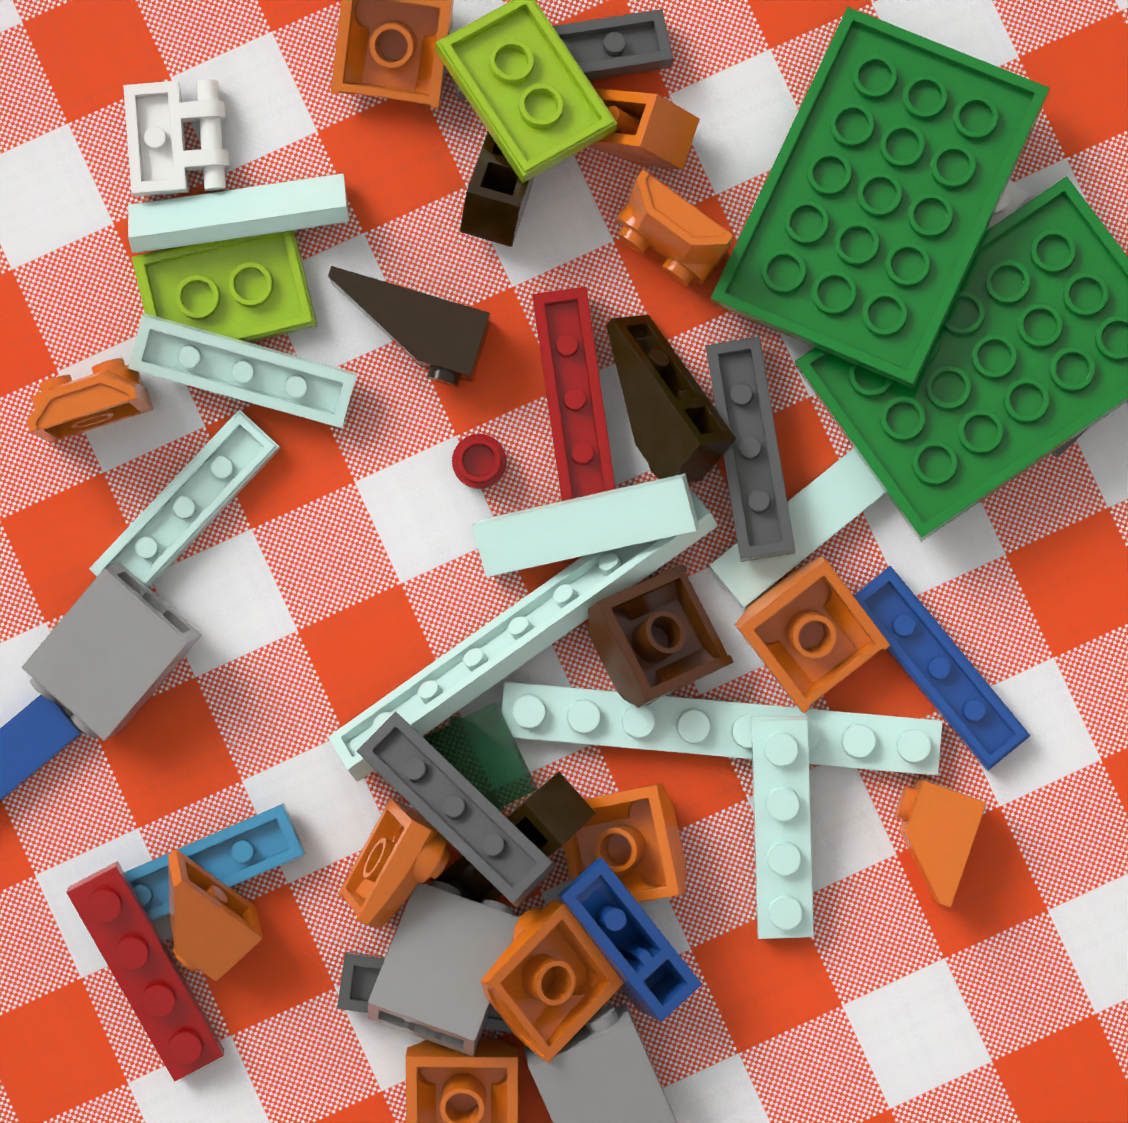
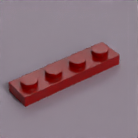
(573, 392)
(145, 971)

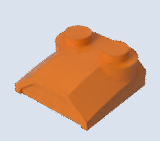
(390, 49)
(672, 230)
(83, 404)
(810, 632)
(636, 839)
(392, 863)
(549, 979)
(462, 1088)

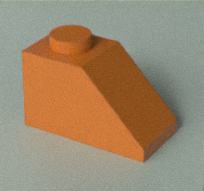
(647, 129)
(939, 834)
(208, 919)

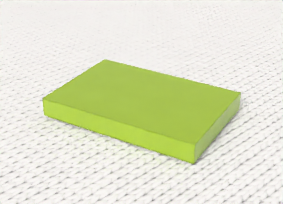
(525, 87)
(230, 286)

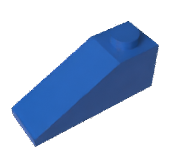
(630, 941)

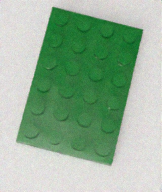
(880, 196)
(1013, 374)

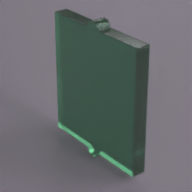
(485, 755)

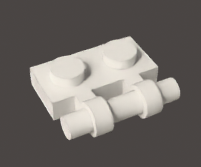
(158, 140)

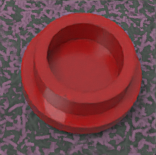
(479, 461)

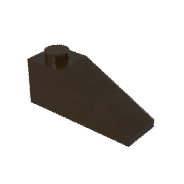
(494, 197)
(427, 328)
(665, 405)
(544, 818)

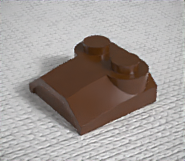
(655, 638)

